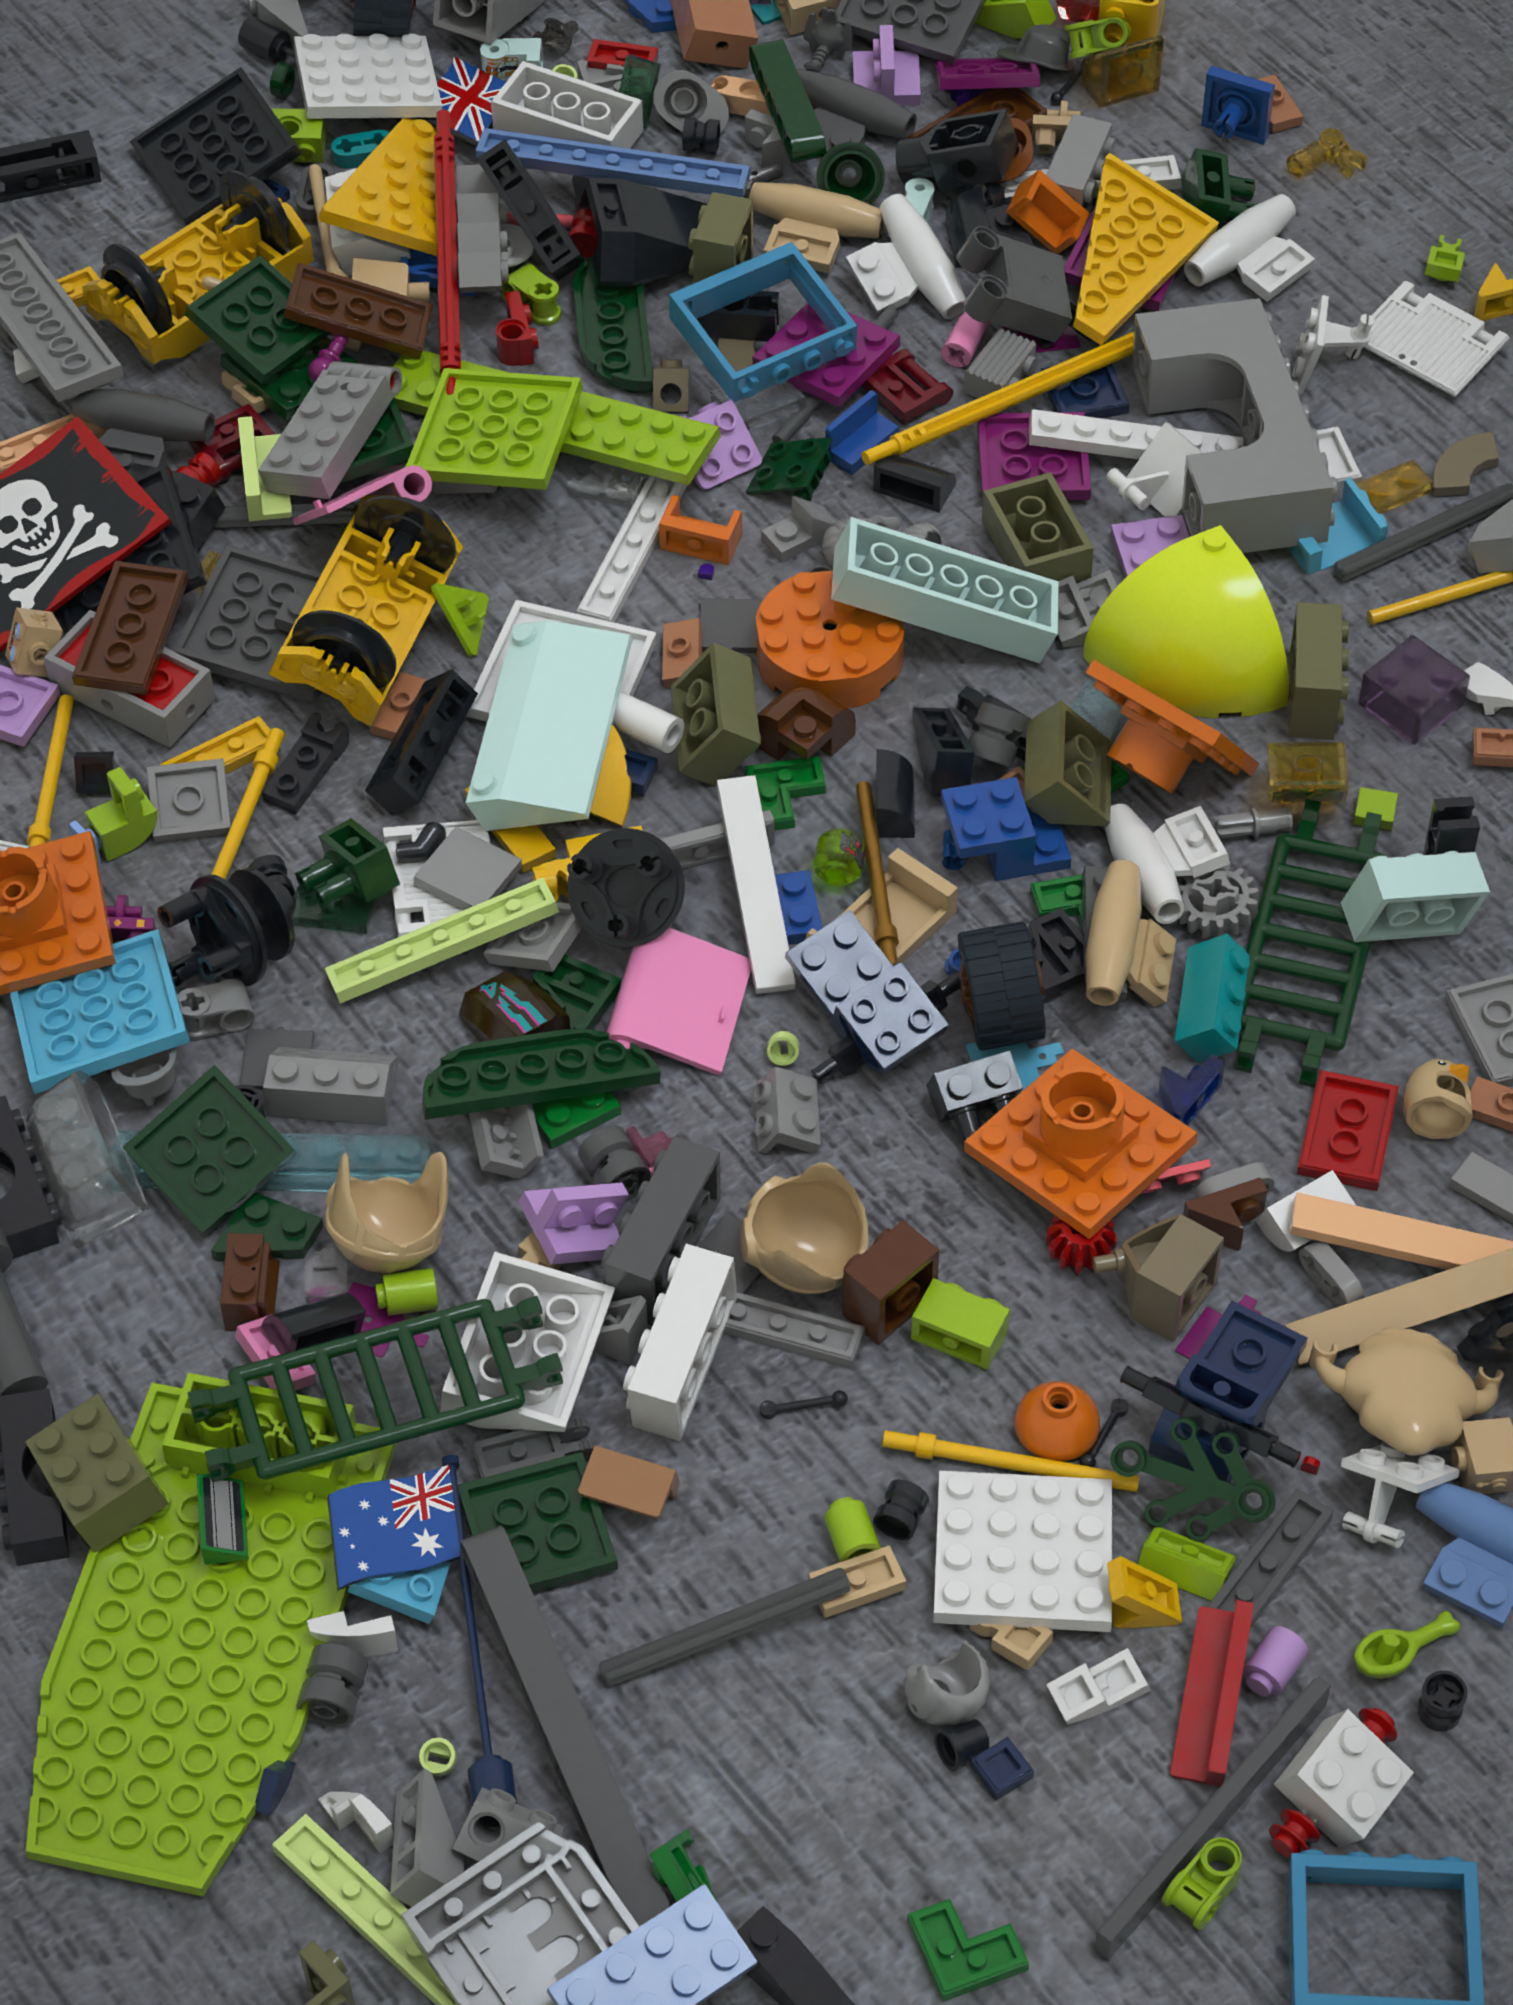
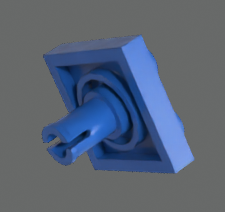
(1237, 105)

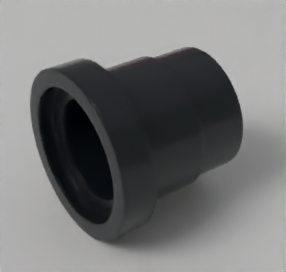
(960, 1743)

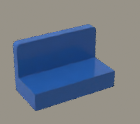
(858, 431)

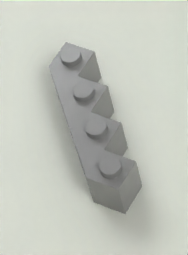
(480, 232)

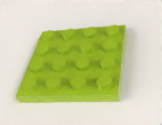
(496, 428)

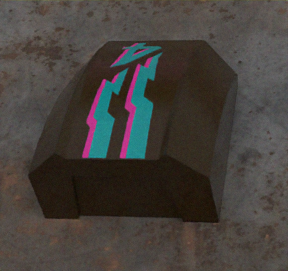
(510, 1008)

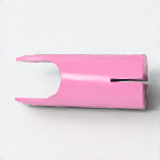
(964, 341)

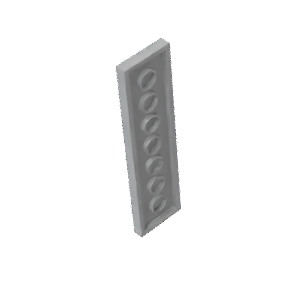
(49, 325)

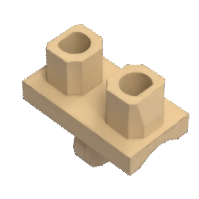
(1051, 128)

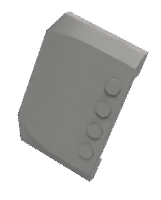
(518, 1921)

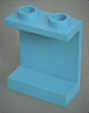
(1354, 528)

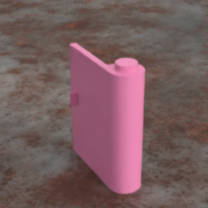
(407, 482)
(681, 999)

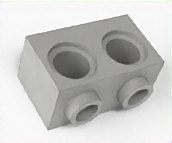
(513, 1819)

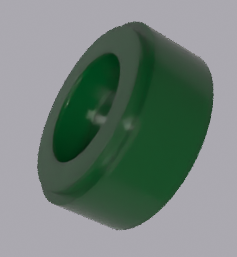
(282, 80)

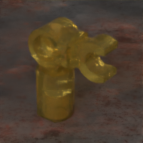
(1329, 147)

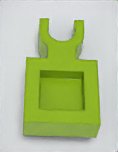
(1445, 261)

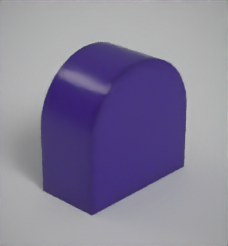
(706, 571)

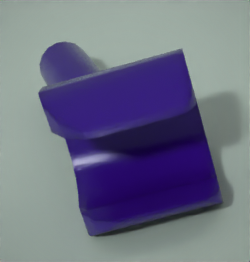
(964, 95)

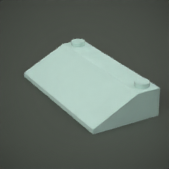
(548, 725)

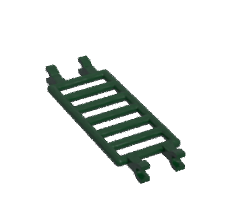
(1263, 929)
(224, 1461)

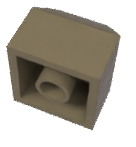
(1166, 1272)

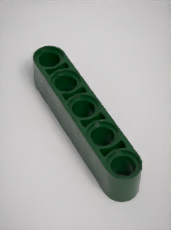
(787, 101)

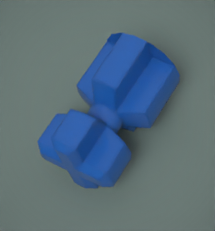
(950, 855)

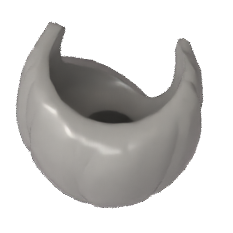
(950, 1690)

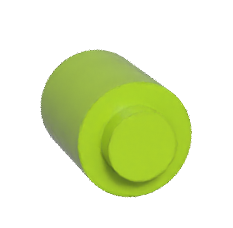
(407, 1292)
(850, 1528)

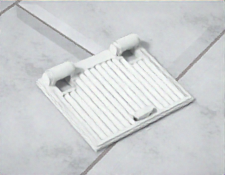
(1432, 339)
(407, 896)

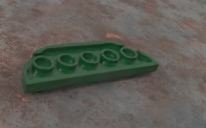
(613, 331)
(533, 1071)

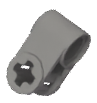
(217, 1008)

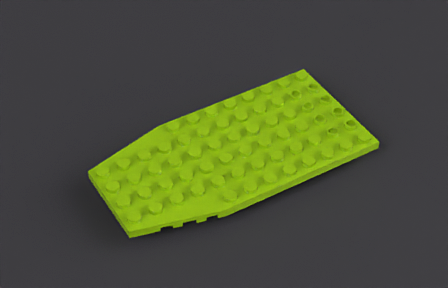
(186, 1672)

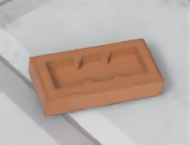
(1284, 110)
(680, 648)
(396, 705)
(1492, 747)
(1492, 1103)

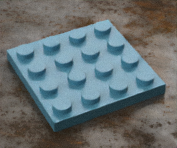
(101, 1015)

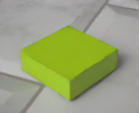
(1376, 802)

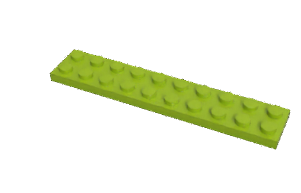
(599, 428)

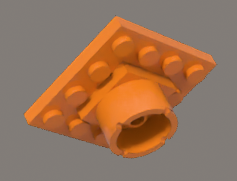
(1161, 738)
(52, 913)
(1080, 1143)

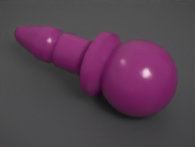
(327, 356)

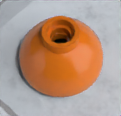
(1054, 1431)

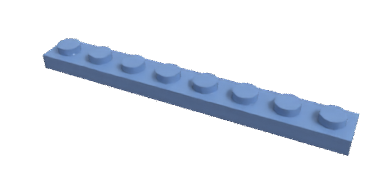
(623, 163)

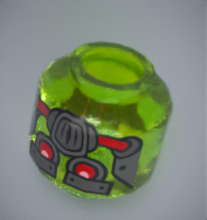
(839, 857)

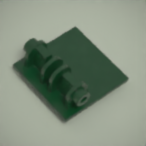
(792, 467)

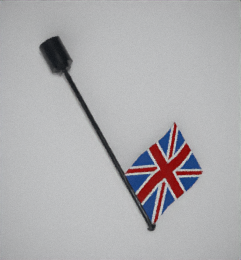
(462, 90)

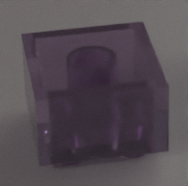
(1413, 689)

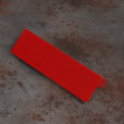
(1211, 1694)

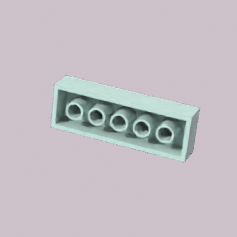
(945, 590)

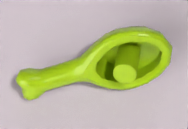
(1393, 1650)

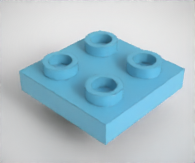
(408, 1594)

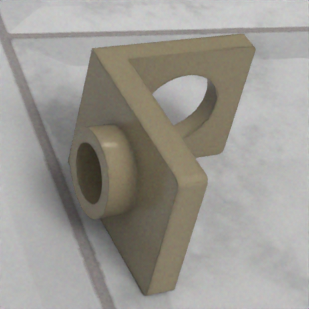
(671, 372)

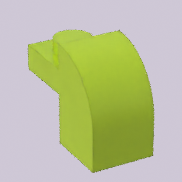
(125, 819)

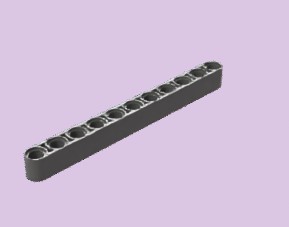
(562, 1723)

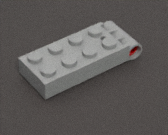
(329, 429)

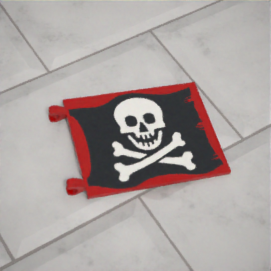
(66, 521)

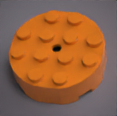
(825, 643)

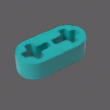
(353, 149)

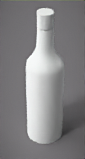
(647, 723)

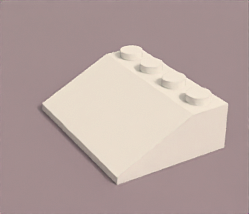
(571, 1326)

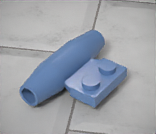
(1477, 1565)

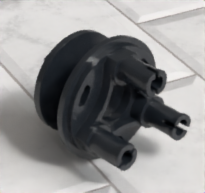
(625, 887)
(234, 926)

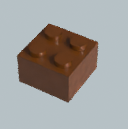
(888, 1281)

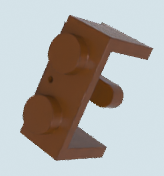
(248, 1280)

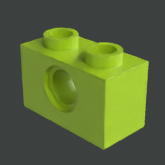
(307, 133)

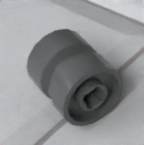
(997, 734)
(612, 1159)
(332, 1684)

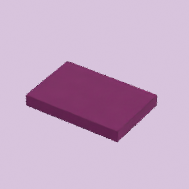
(986, 73)

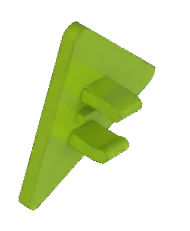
(465, 613)

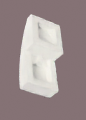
(1098, 1689)

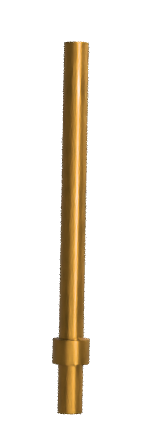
(885, 933)

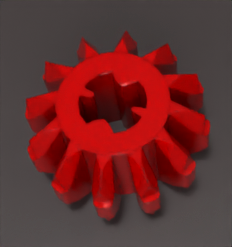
(1076, 1249)

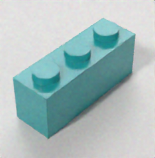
(1212, 998)

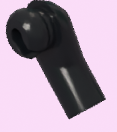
(424, 846)

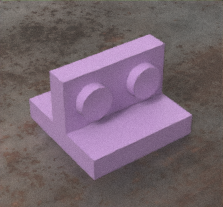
(888, 71)
(574, 1221)

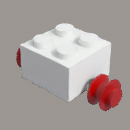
(1340, 1781)

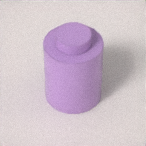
(1275, 1661)

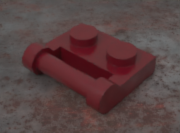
(901, 393)
(227, 439)

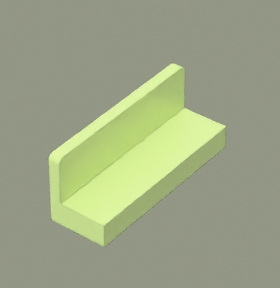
(254, 450)

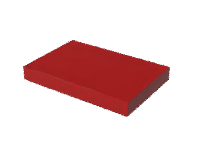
(1348, 1129)

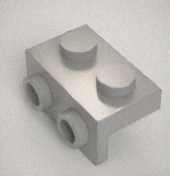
(786, 1111)
(507, 1140)

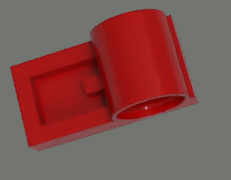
(513, 334)

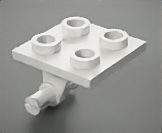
(1327, 334)
(1158, 473)
(1391, 1471)

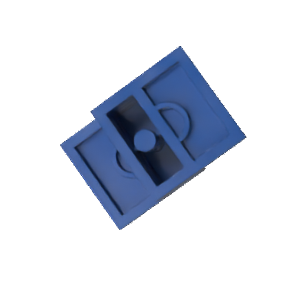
(996, 822)

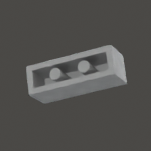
(1082, 157)

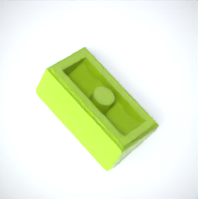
(1187, 1562)

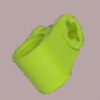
(1095, 36)
(536, 291)
(1199, 1887)

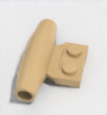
(814, 220)
(1124, 945)

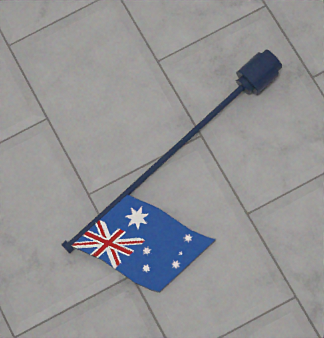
(406, 1530)

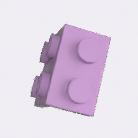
(734, 451)

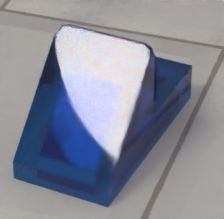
(1186, 1097)

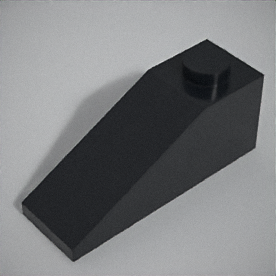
(943, 749)
(786, 1965)

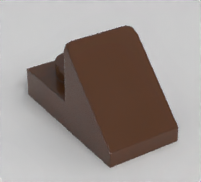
(1226, 1208)

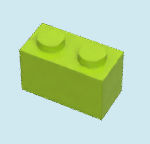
(960, 1323)

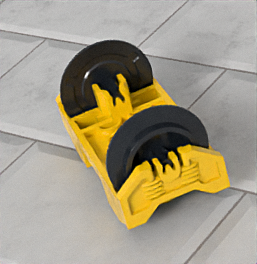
(151, 291)
(369, 603)

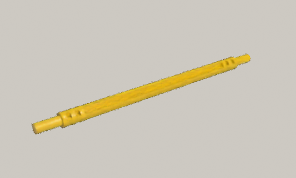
(1001, 399)

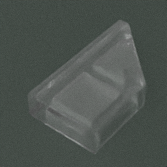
(325, 1274)

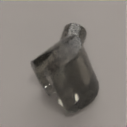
(557, 35)

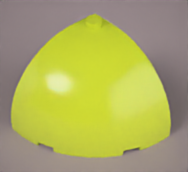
(1195, 630)

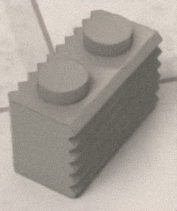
(1000, 363)

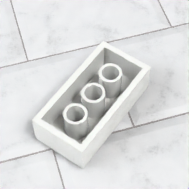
(566, 108)
(681, 1341)

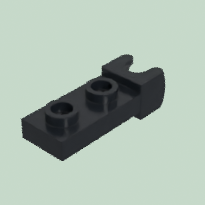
(305, 764)

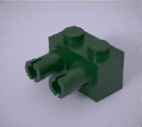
(1210, 187)
(351, 865)

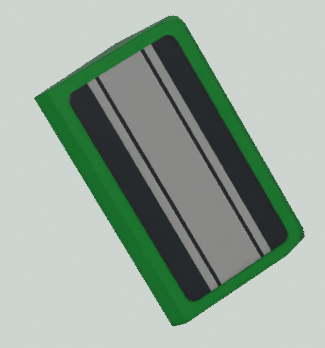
(222, 1519)

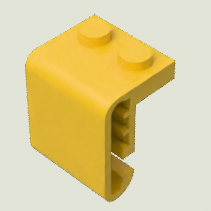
(1142, 15)

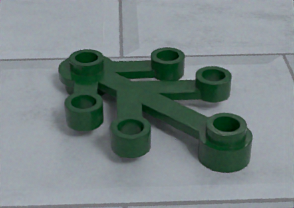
(1201, 1481)

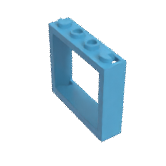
(747, 280)
(1398, 1871)

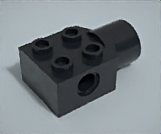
(960, 151)

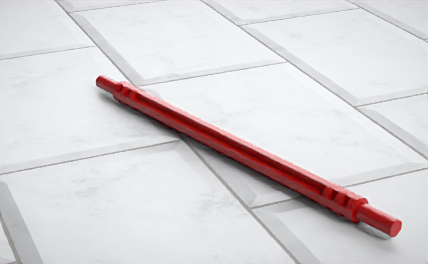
(447, 248)

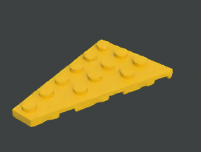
(392, 191)
(1133, 247)

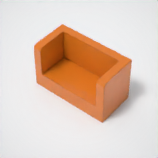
(1047, 212)
(699, 537)

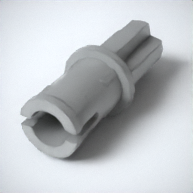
(1254, 823)

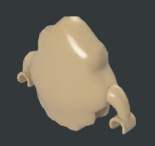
(1408, 1388)

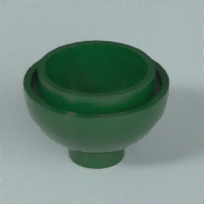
(868, 167)

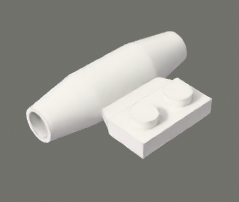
(1253, 248)
(910, 262)
(1178, 848)

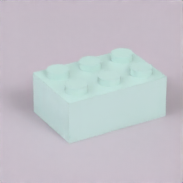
(1415, 896)

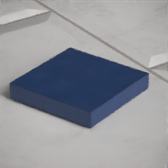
(1095, 393)

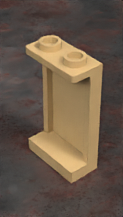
(917, 902)

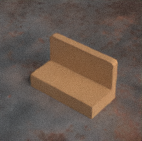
(628, 1482)

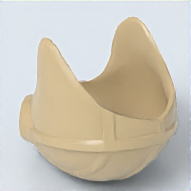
(388, 1221)
(804, 1229)

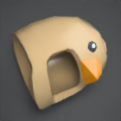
(1438, 1100)

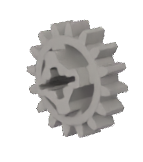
(1218, 901)

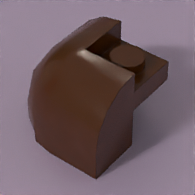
(804, 722)

